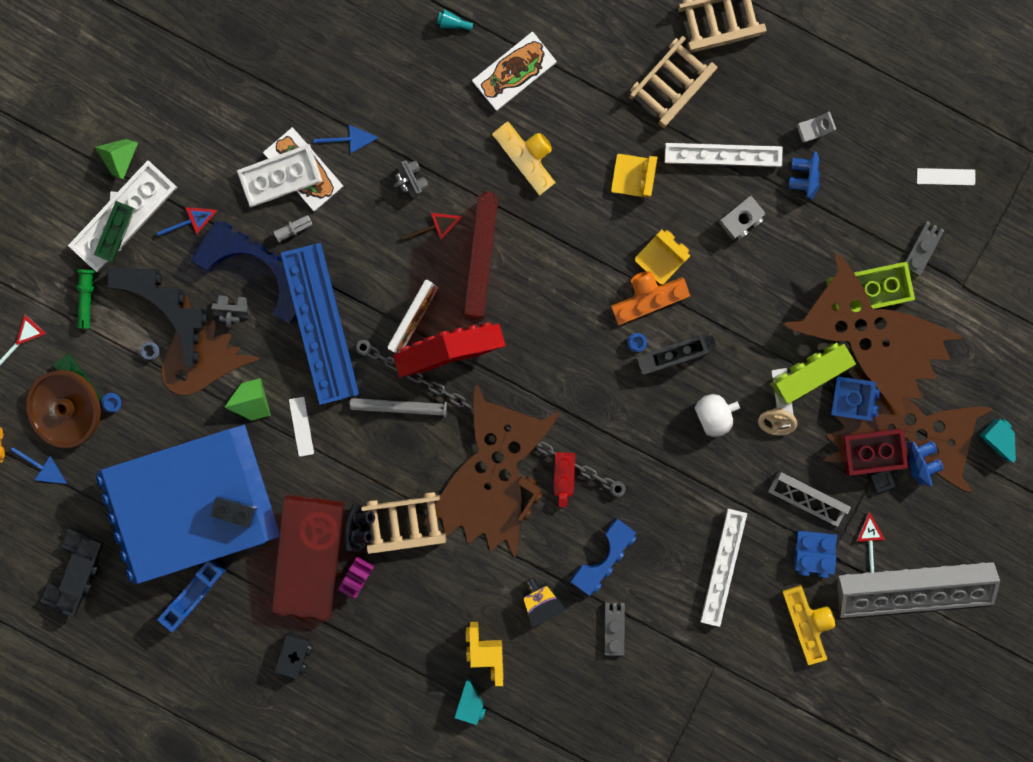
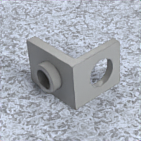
(814, 127)

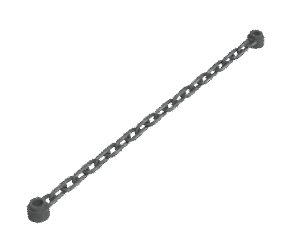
(464, 403)

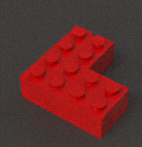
(448, 348)

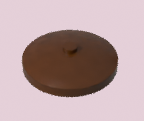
(63, 408)

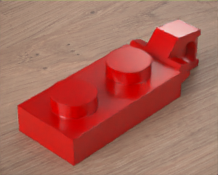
(564, 476)

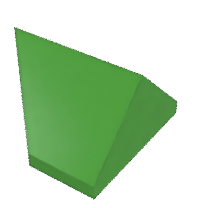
(117, 156)
(250, 400)

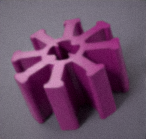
(356, 578)

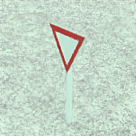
(28, 331)

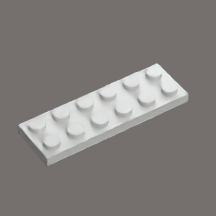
(144, 192)

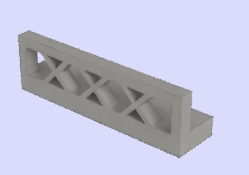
(812, 492)

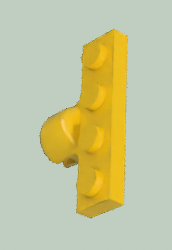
(527, 155)
(809, 623)

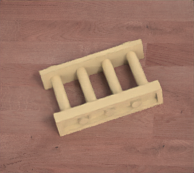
(716, 38)
(691, 85)
(416, 538)

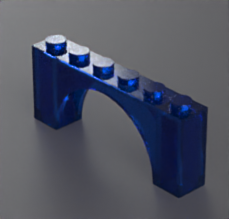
(223, 243)

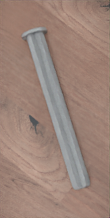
(398, 406)

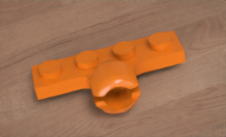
(649, 297)

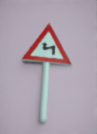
(869, 533)

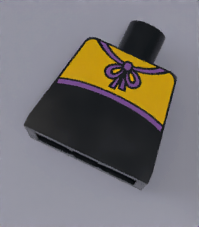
(541, 602)

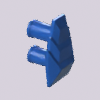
(811, 184)
(919, 469)

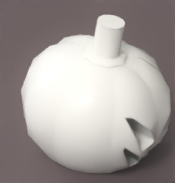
(715, 414)

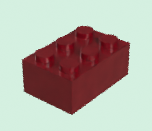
(874, 451)

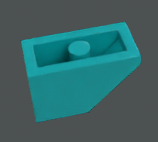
(1001, 439)
(470, 704)

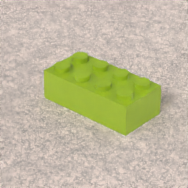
(883, 286)
(813, 373)

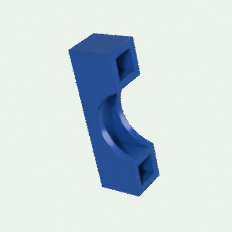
(589, 576)
(191, 595)

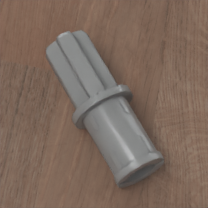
(293, 228)

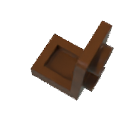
(529, 484)

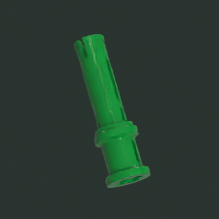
(85, 288)

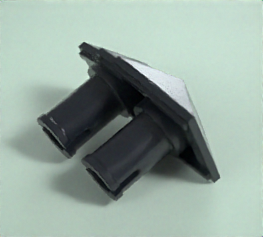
(356, 530)

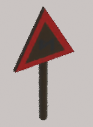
(442, 222)

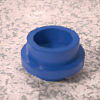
(637, 342)
(111, 402)

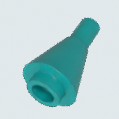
(449, 20)

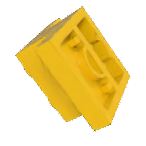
(485, 653)

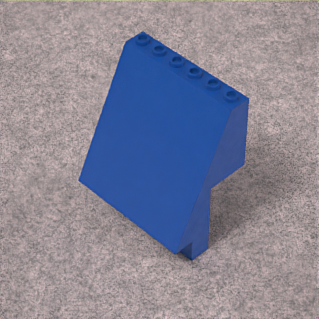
(167, 499)

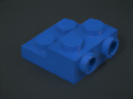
(855, 399)
(815, 553)

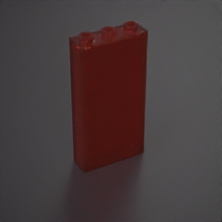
(481, 255)
(308, 557)

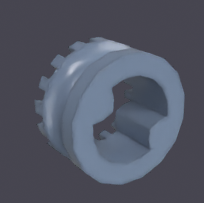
(144, 353)

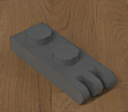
(923, 248)
(614, 629)

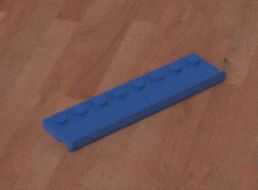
(319, 323)

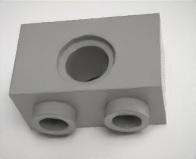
(751, 210)

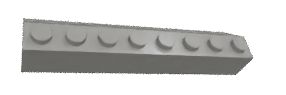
(917, 589)

